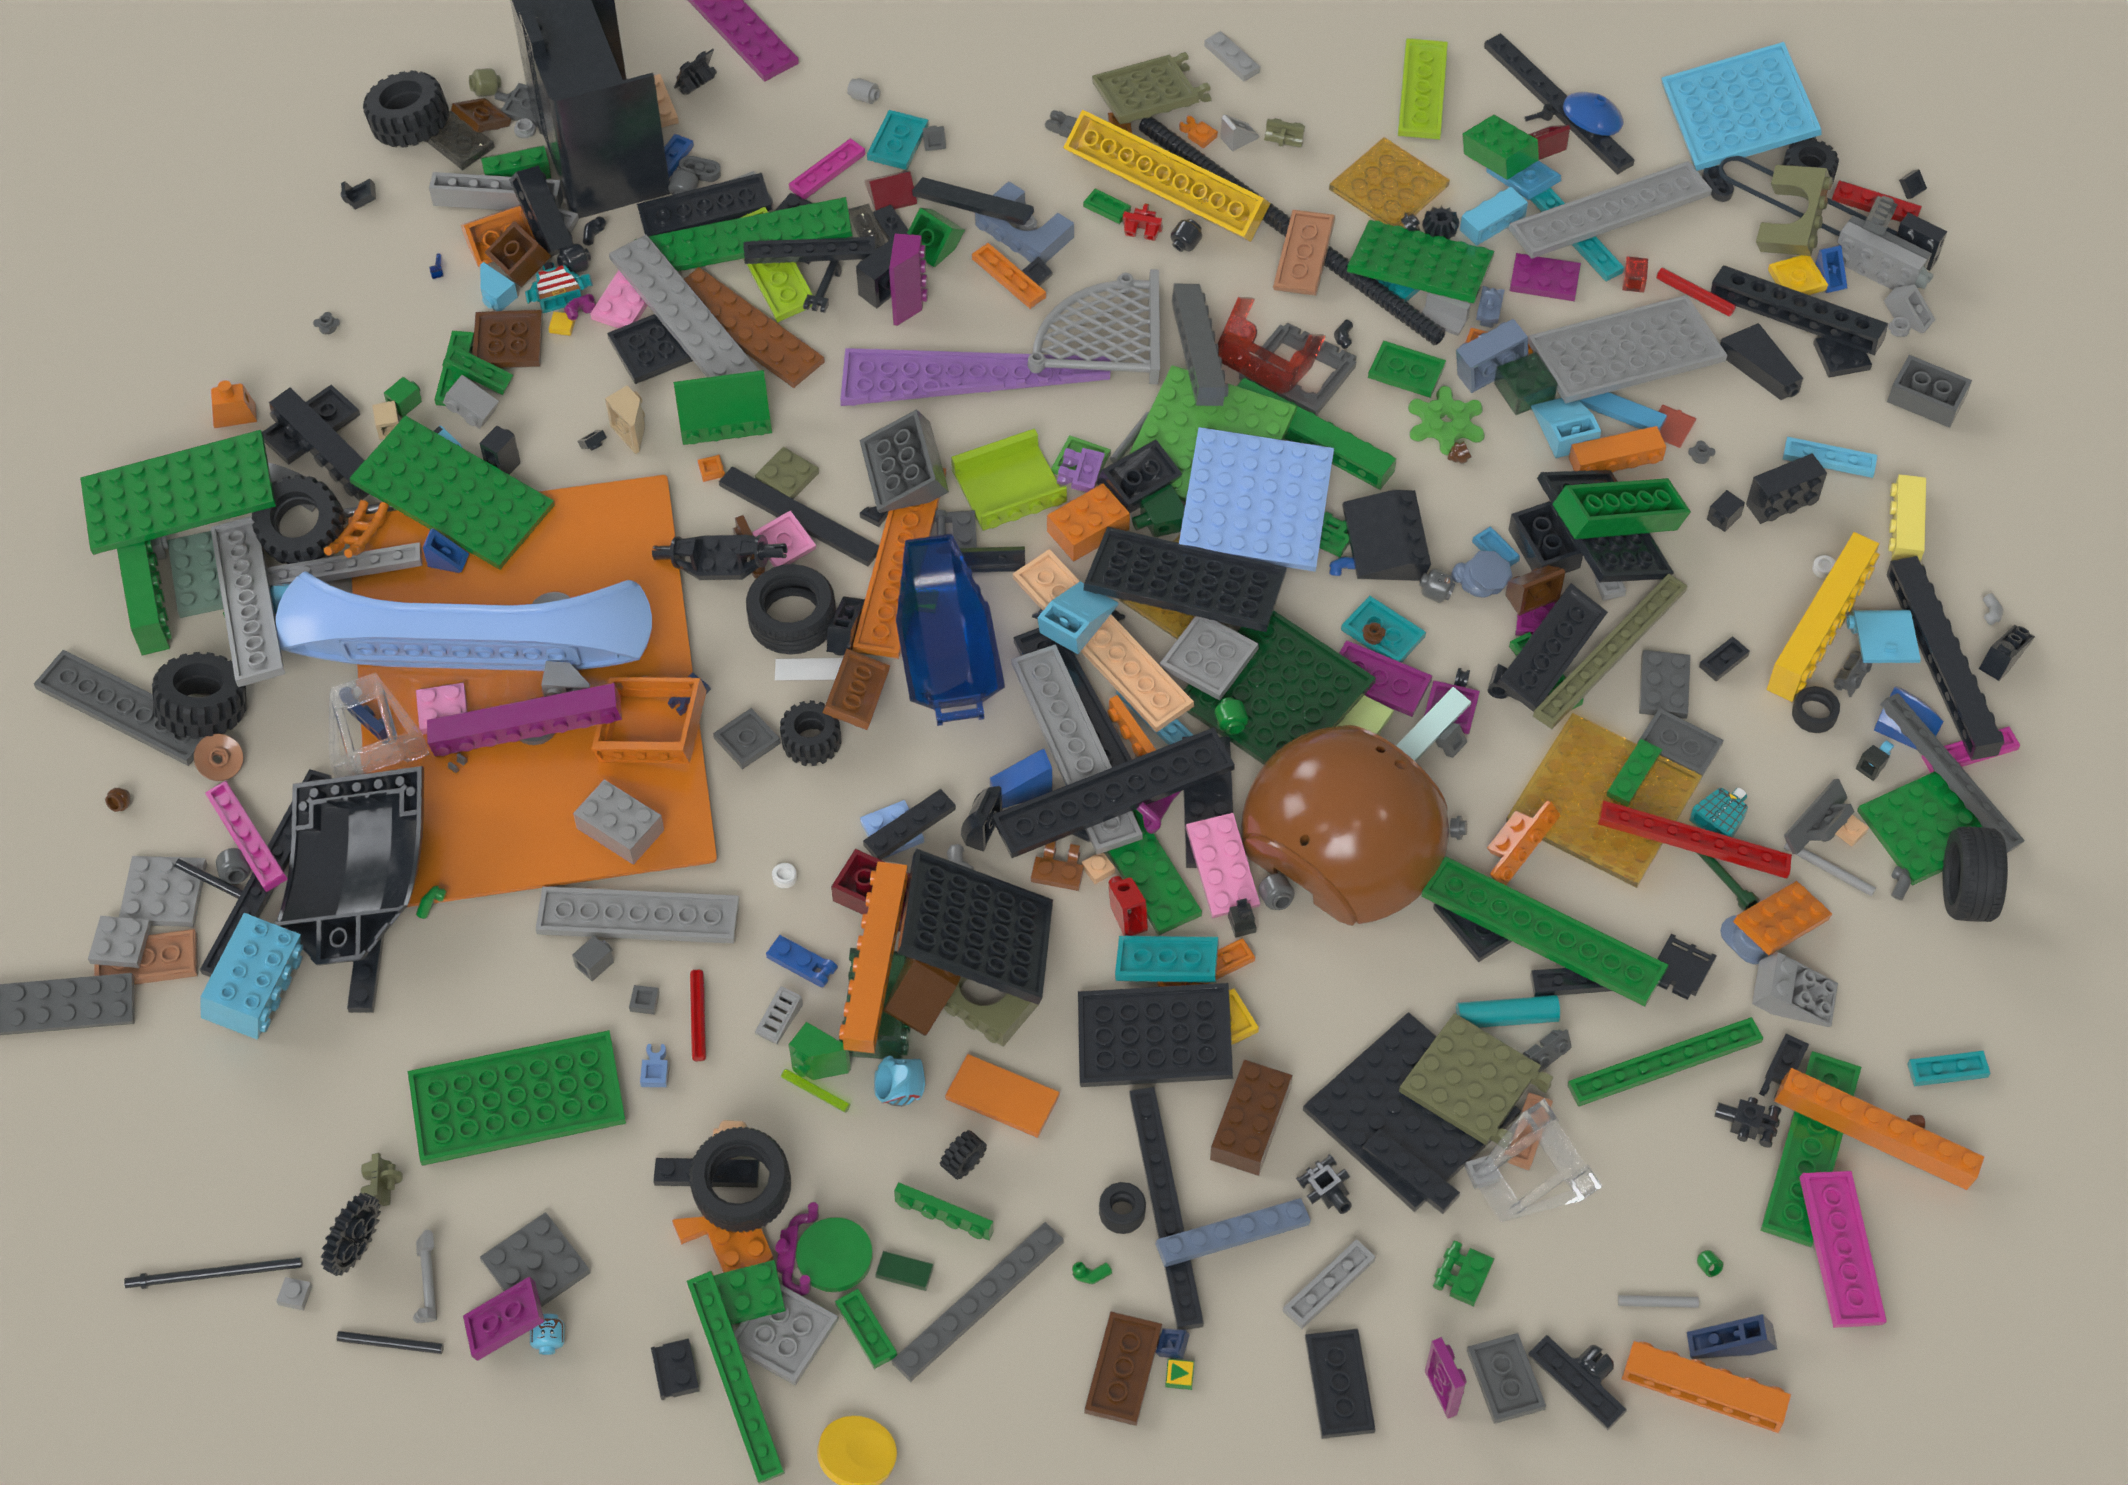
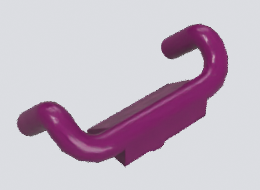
(1155, 812)
(787, 1248)

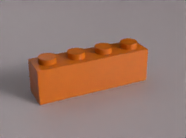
(1619, 451)

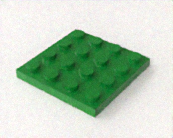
(1916, 823)

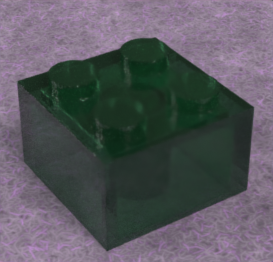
(1525, 383)

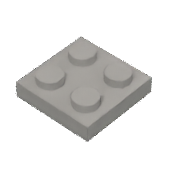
(119, 941)

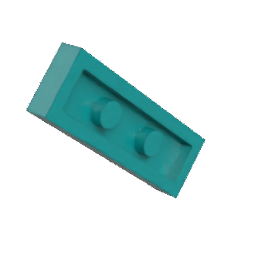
(1948, 1068)

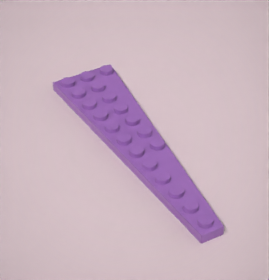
(914, 374)

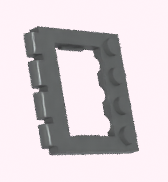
(1343, 363)

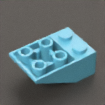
(1565, 424)
(1075, 617)

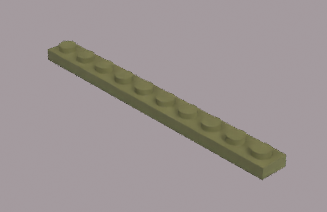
(1609, 651)

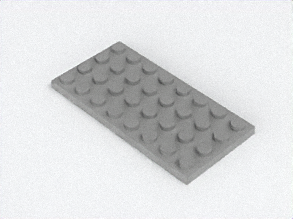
(1627, 348)

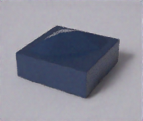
(1172, 1343)

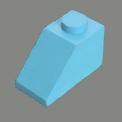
(496, 289)

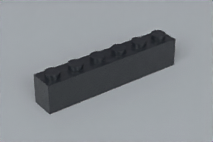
(317, 438)

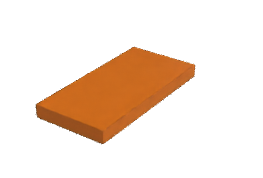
(1002, 1095)

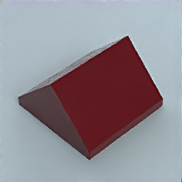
(1551, 140)
(891, 189)

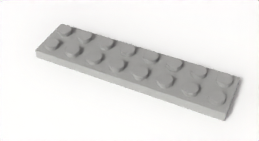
(637, 915)

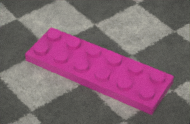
(1842, 1249)

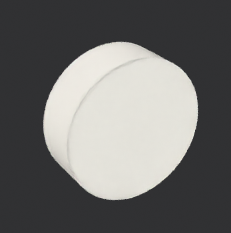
(1822, 566)
(784, 875)

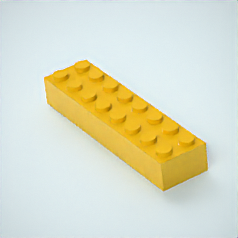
(1823, 617)

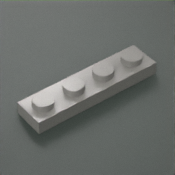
(1329, 1284)

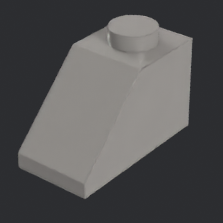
(1909, 303)

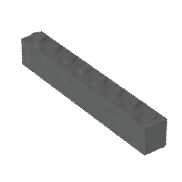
(1199, 345)

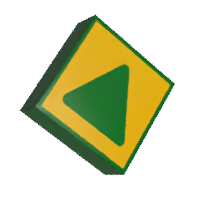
(1179, 1374)

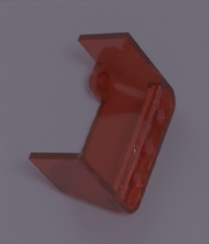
(1241, 353)

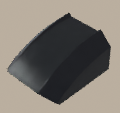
(979, 824)

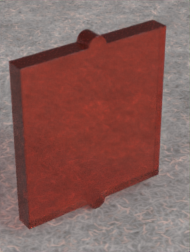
(1676, 426)

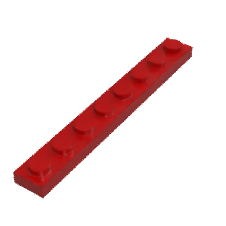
(1695, 839)

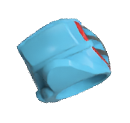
(899, 1081)

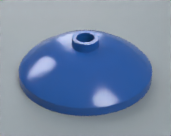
(1593, 113)

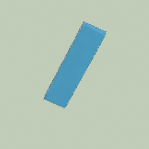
(1625, 410)

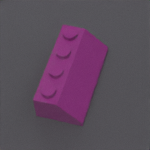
(907, 277)

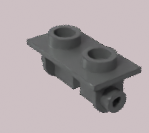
(1853, 678)
(1554, 1046)

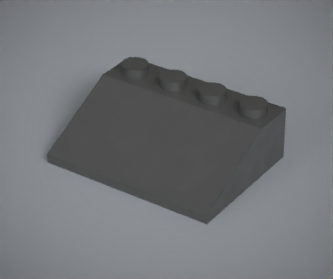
(904, 463)

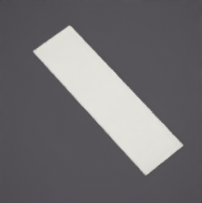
(807, 668)

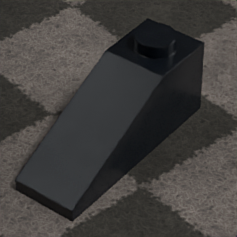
(844, 625)

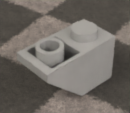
(561, 678)

